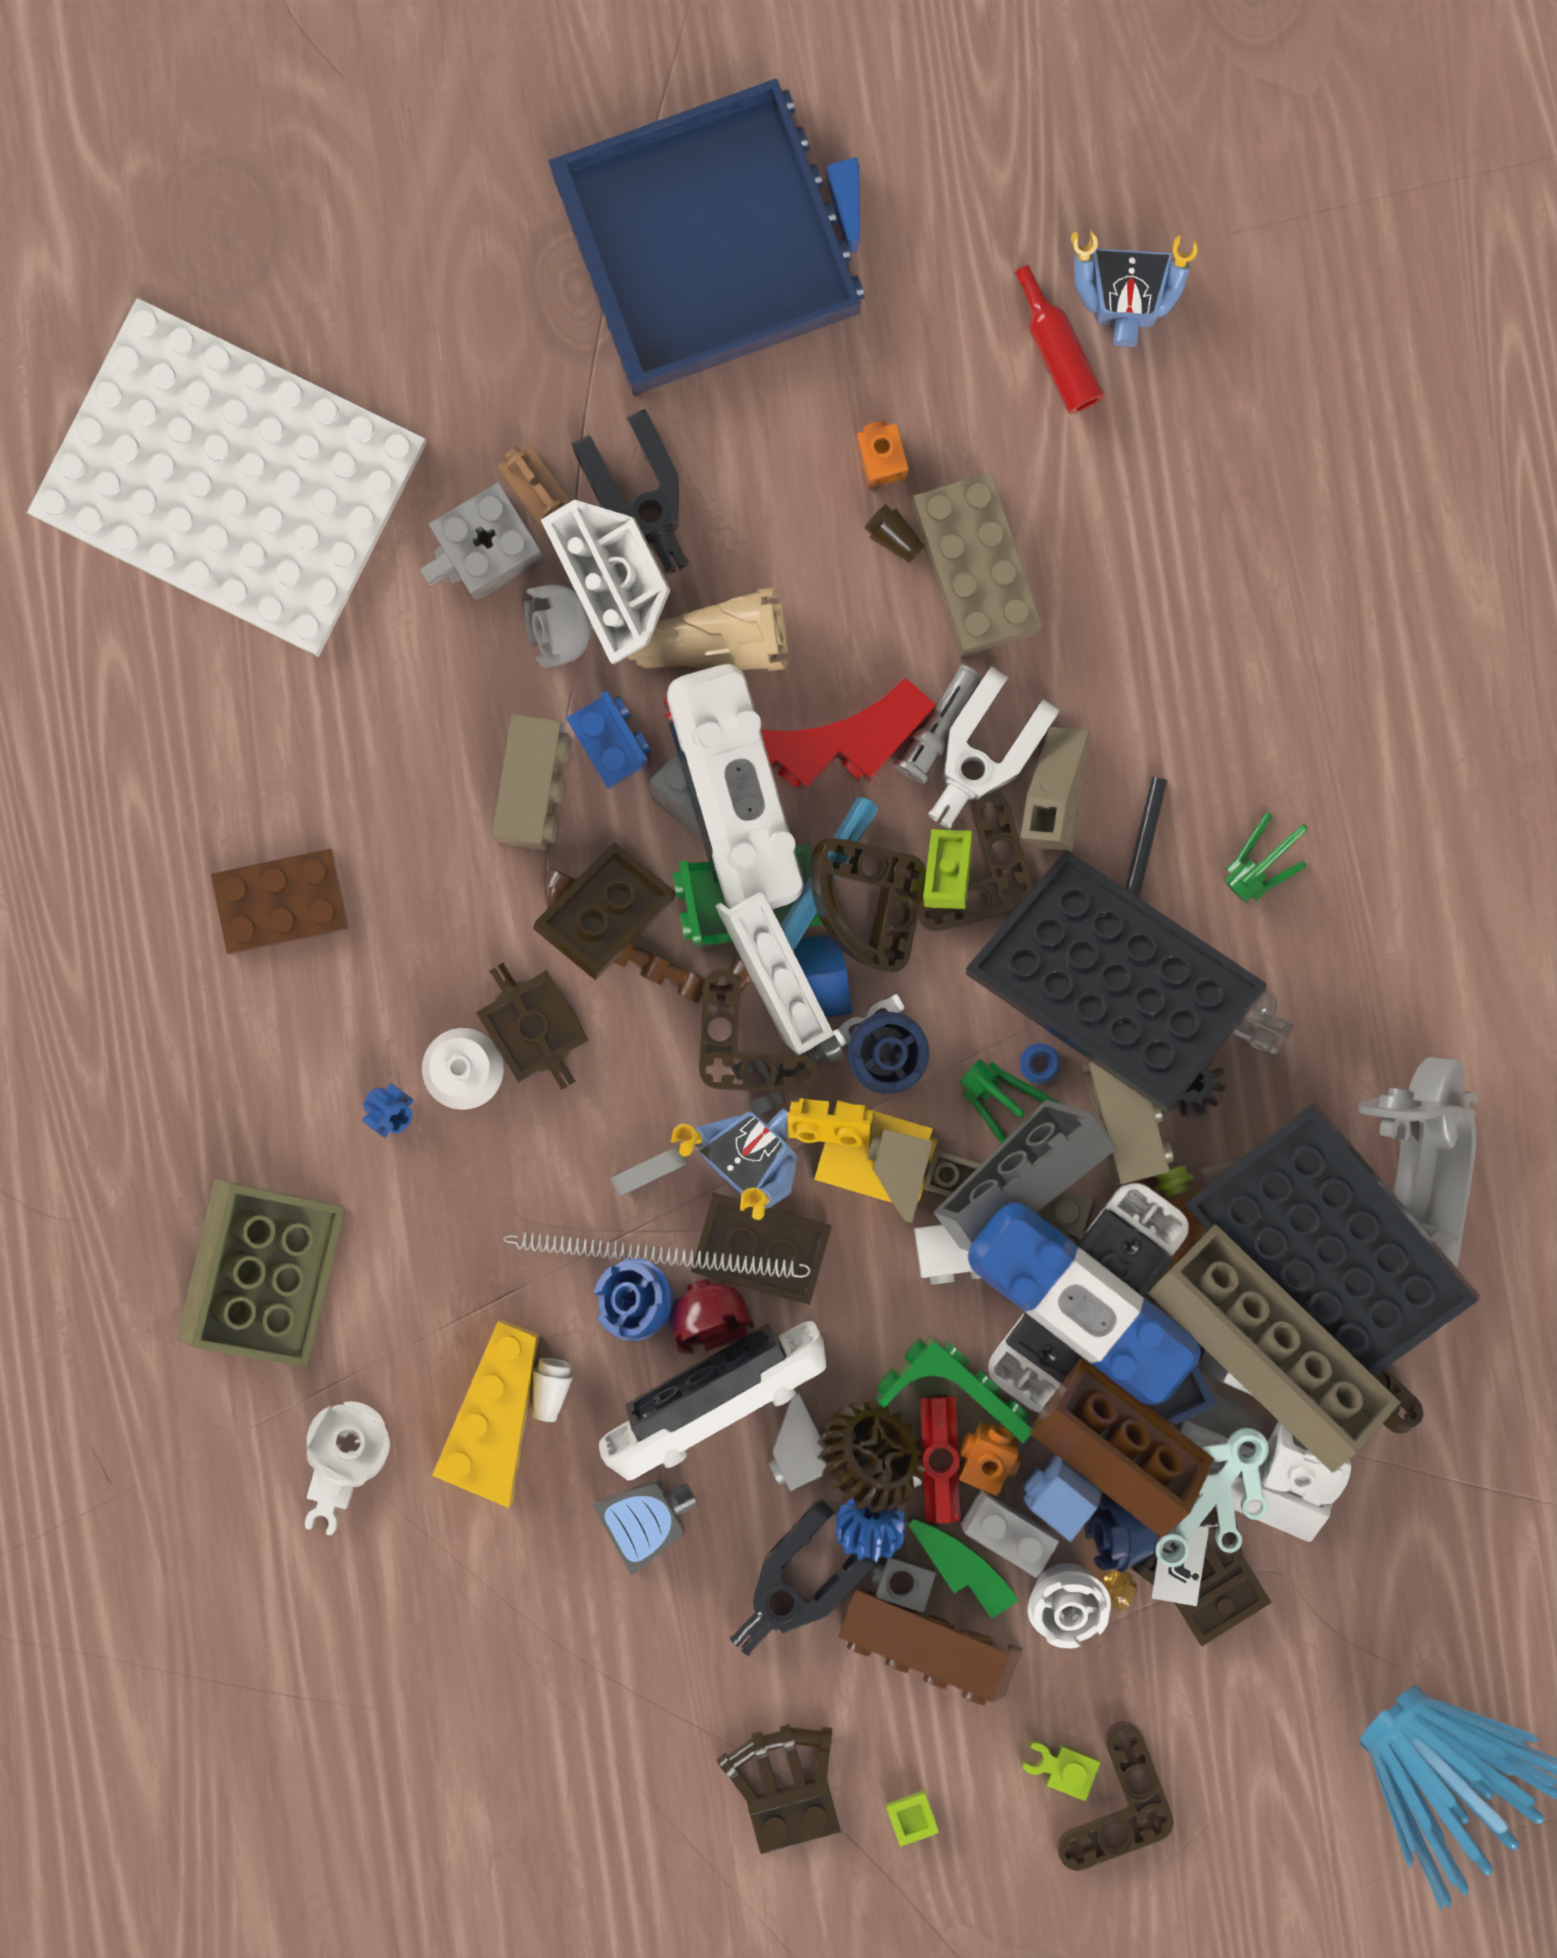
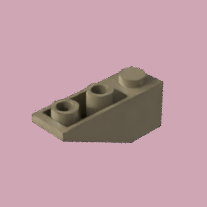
(1056, 790)

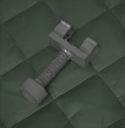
(826, 1050)

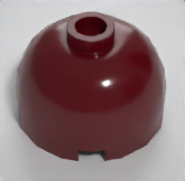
(708, 1316)

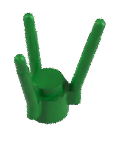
(1247, 879)
(983, 1082)

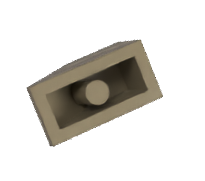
(900, 1168)

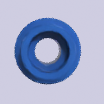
(1053, 1063)

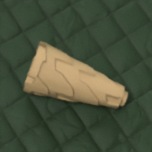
(737, 632)

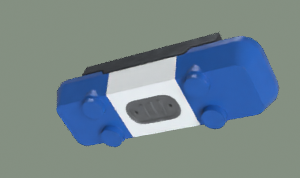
(1084, 1303)

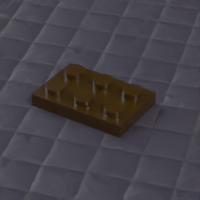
(604, 910)
(773, 1237)

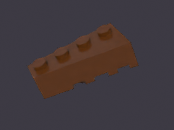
(929, 1647)

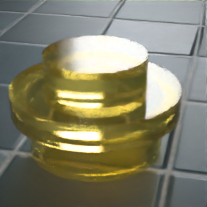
(1120, 1589)

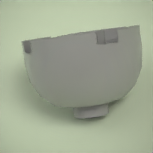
(557, 623)

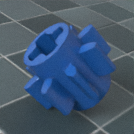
(387, 1110)

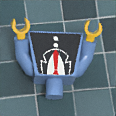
(1129, 286)
(746, 1156)

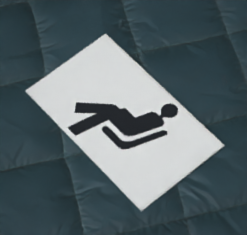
(1182, 1582)

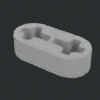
(648, 1171)

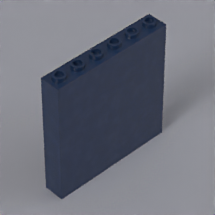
(707, 236)

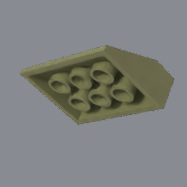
(260, 1273)

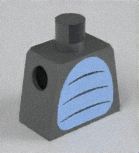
(644, 1520)

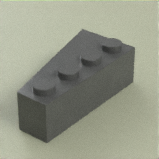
(1028, 1168)

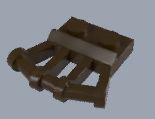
(1224, 1595)
(790, 1813)

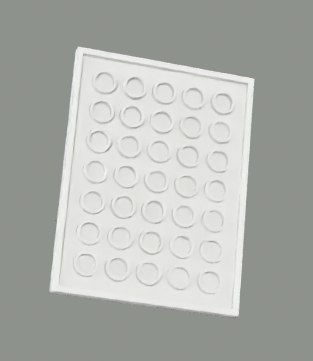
(227, 477)

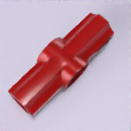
(940, 1485)

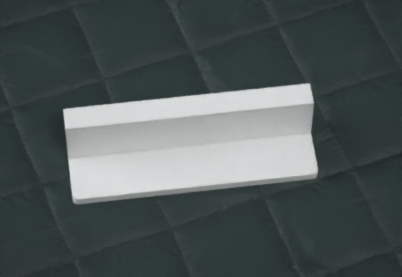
(776, 973)
(1285, 1509)

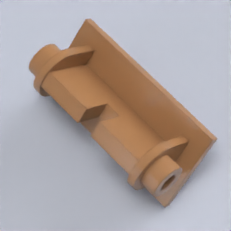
(532, 483)

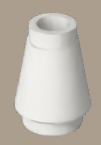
(550, 1388)

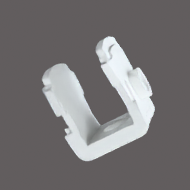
(1296, 1469)

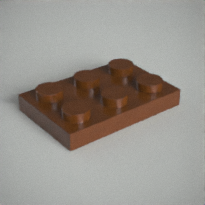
(279, 901)

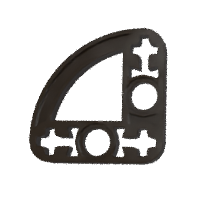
(888, 878)

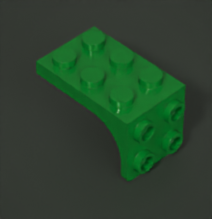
(702, 894)
(932, 1359)

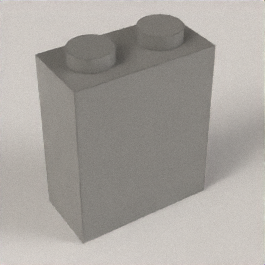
(1008, 1532)

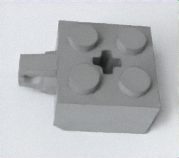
(461, 550)

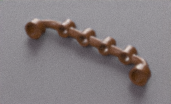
(656, 967)

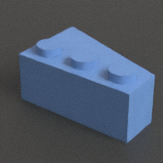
(1061, 1496)

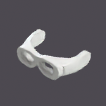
(891, 1004)

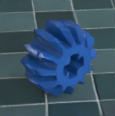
(869, 1533)

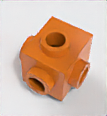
(989, 1457)

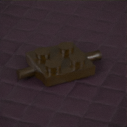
(532, 1026)

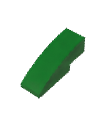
(963, 1566)

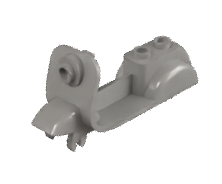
(1434, 1149)

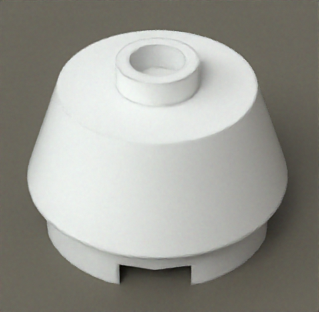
(462, 1068)
(1068, 1605)

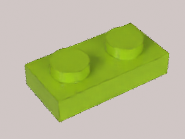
(948, 869)

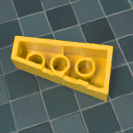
(490, 1426)

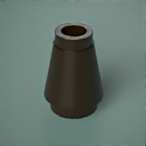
(894, 533)

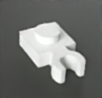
(328, 1497)

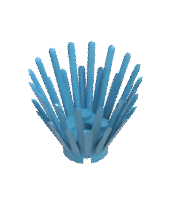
(1434, 1738)

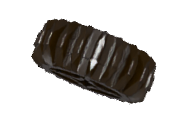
(863, 1466)

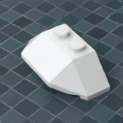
(610, 574)

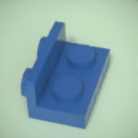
(609, 740)

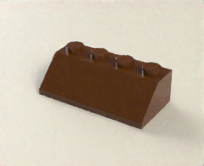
(1123, 1448)

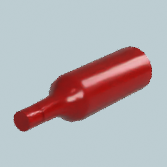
(1060, 348)

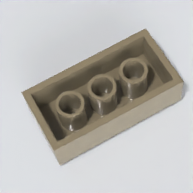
(976, 564)

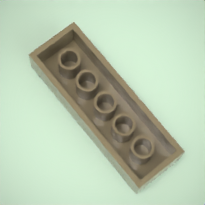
(1274, 1349)

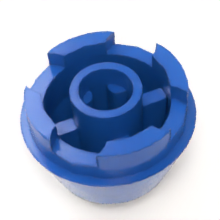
(634, 1299)

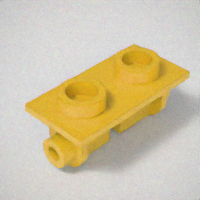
(811, 1123)

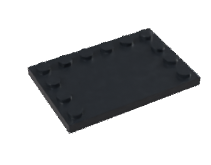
(1116, 980)
(1336, 1240)

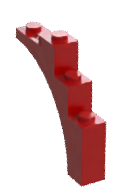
(861, 740)

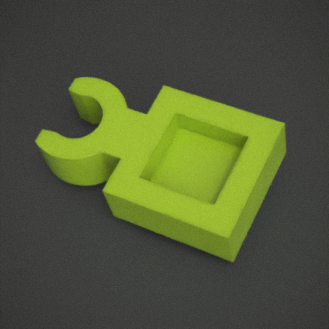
(1067, 1770)

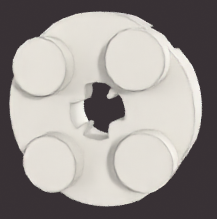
(355, 1466)

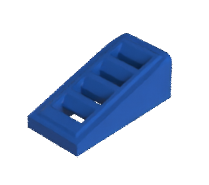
(845, 194)

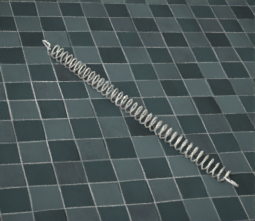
(660, 1256)

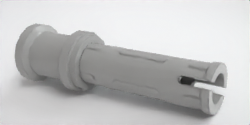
(930, 740)

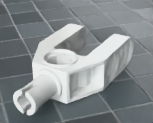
(958, 751)

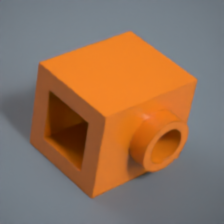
(881, 454)

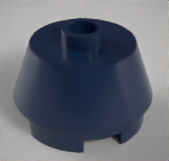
(888, 1052)
(1118, 1536)

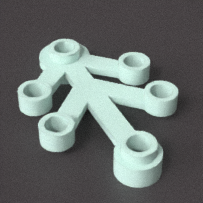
(1218, 1492)

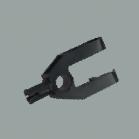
(665, 498)
(803, 1610)

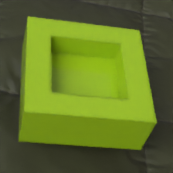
(912, 1818)

